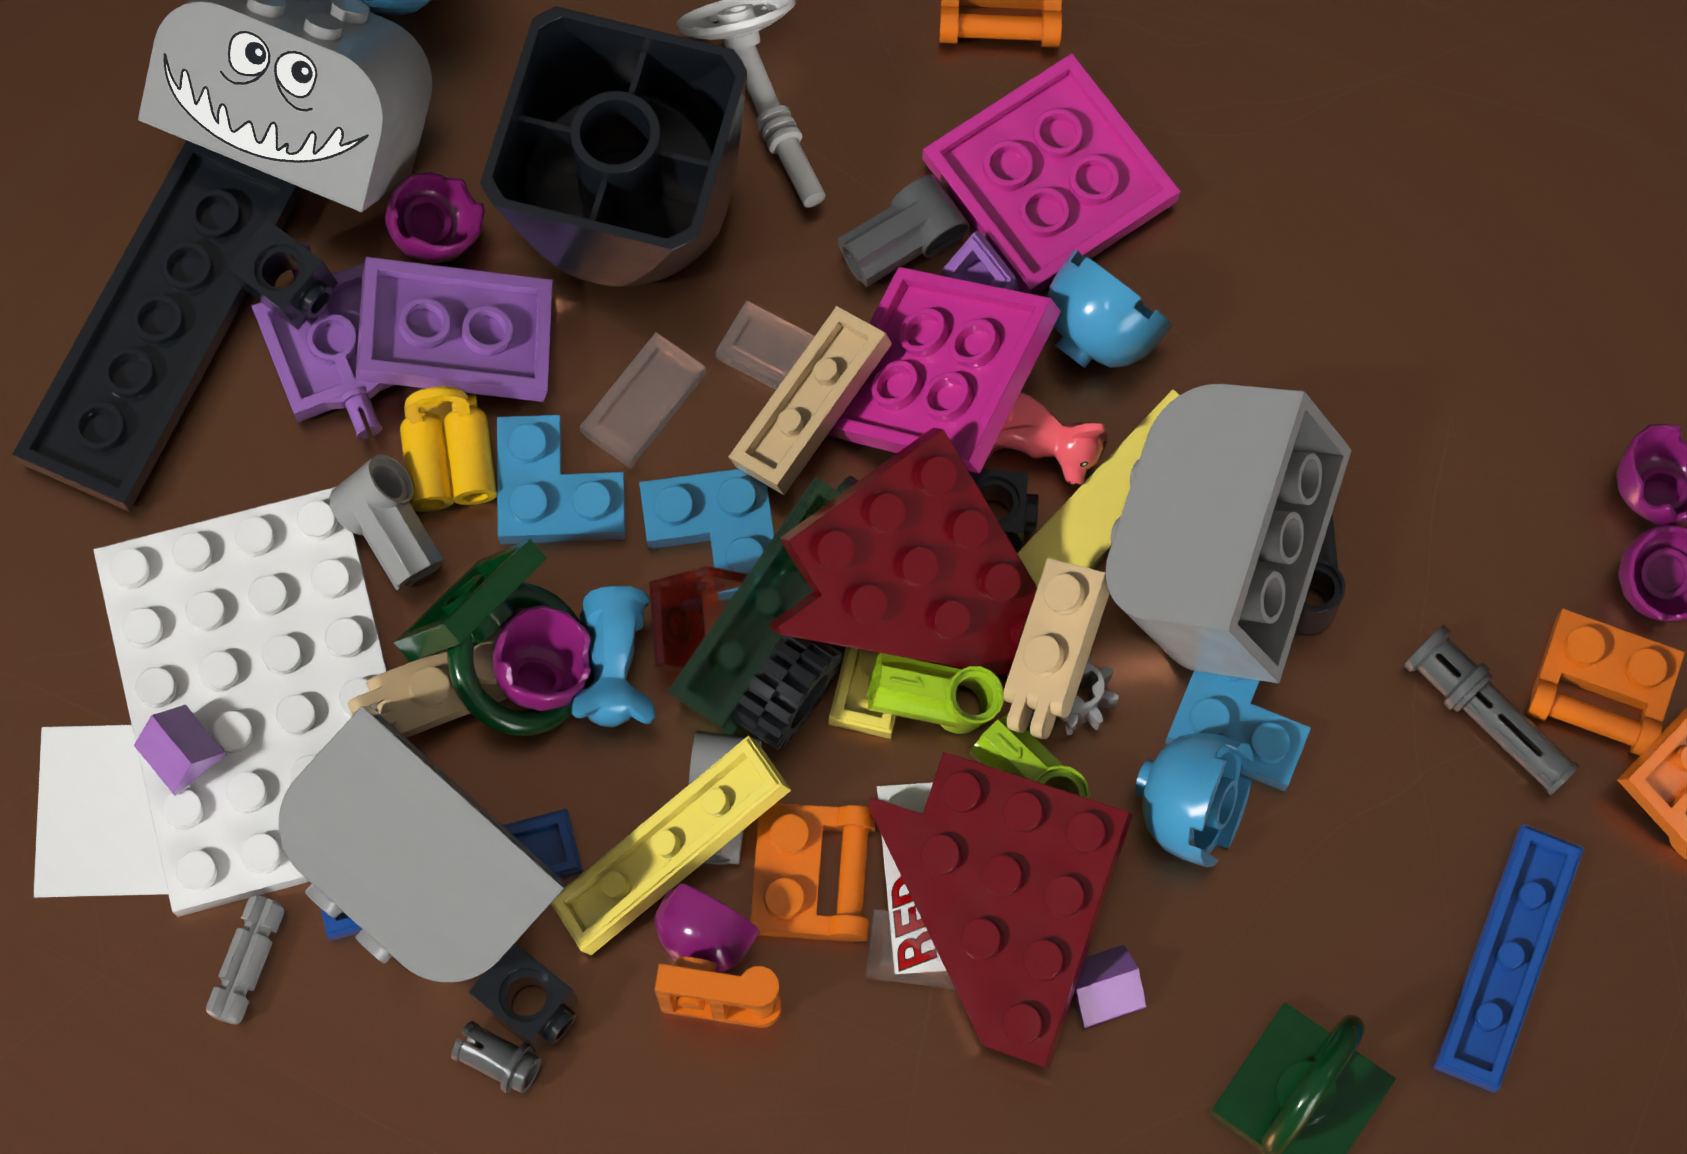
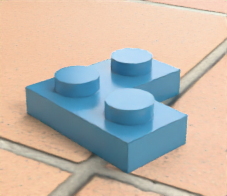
(540, 500)
(713, 507)
(1224, 708)

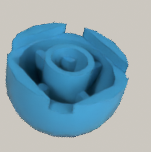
(1102, 316)
(1195, 794)

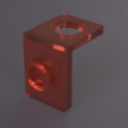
(679, 614)

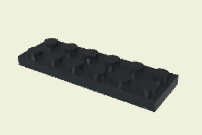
(153, 328)

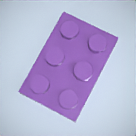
(454, 329)

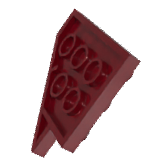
(912, 566)
(1008, 893)

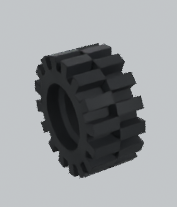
(787, 689)

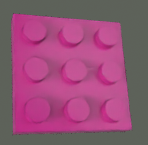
(1050, 173)
(951, 364)

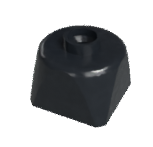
(617, 147)

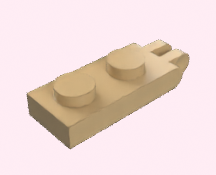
(1054, 646)
(422, 692)

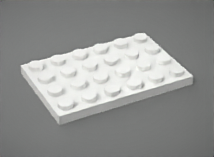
(266, 642)

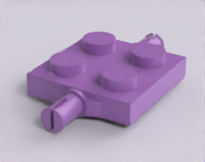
(321, 356)

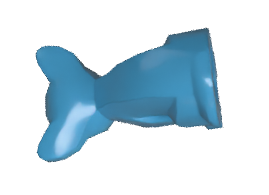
(611, 620)

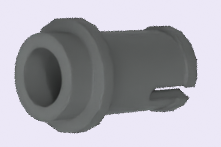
(498, 1058)

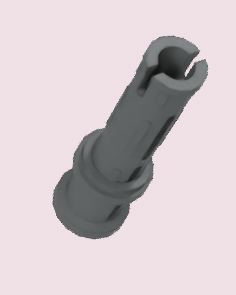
(1550, 768)

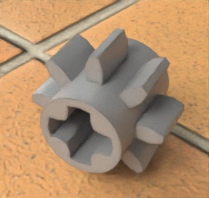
(1089, 711)

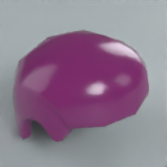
(433, 217)
(1655, 475)
(1656, 573)
(542, 658)
(703, 928)

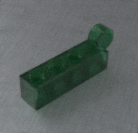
(742, 634)

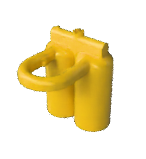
(447, 449)

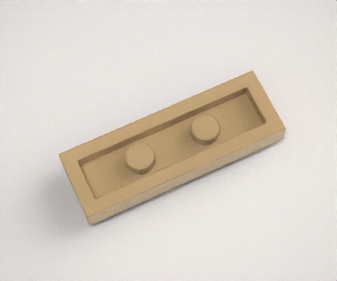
(810, 400)

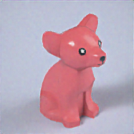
(1040, 434)

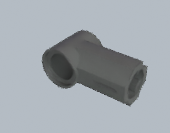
(916, 223)

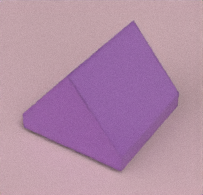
(980, 264)
(178, 747)
(1108, 987)

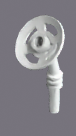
(739, 29)

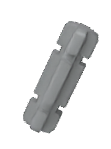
(245, 959)

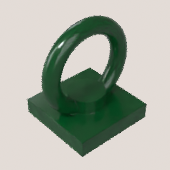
(471, 614)
(1303, 1087)

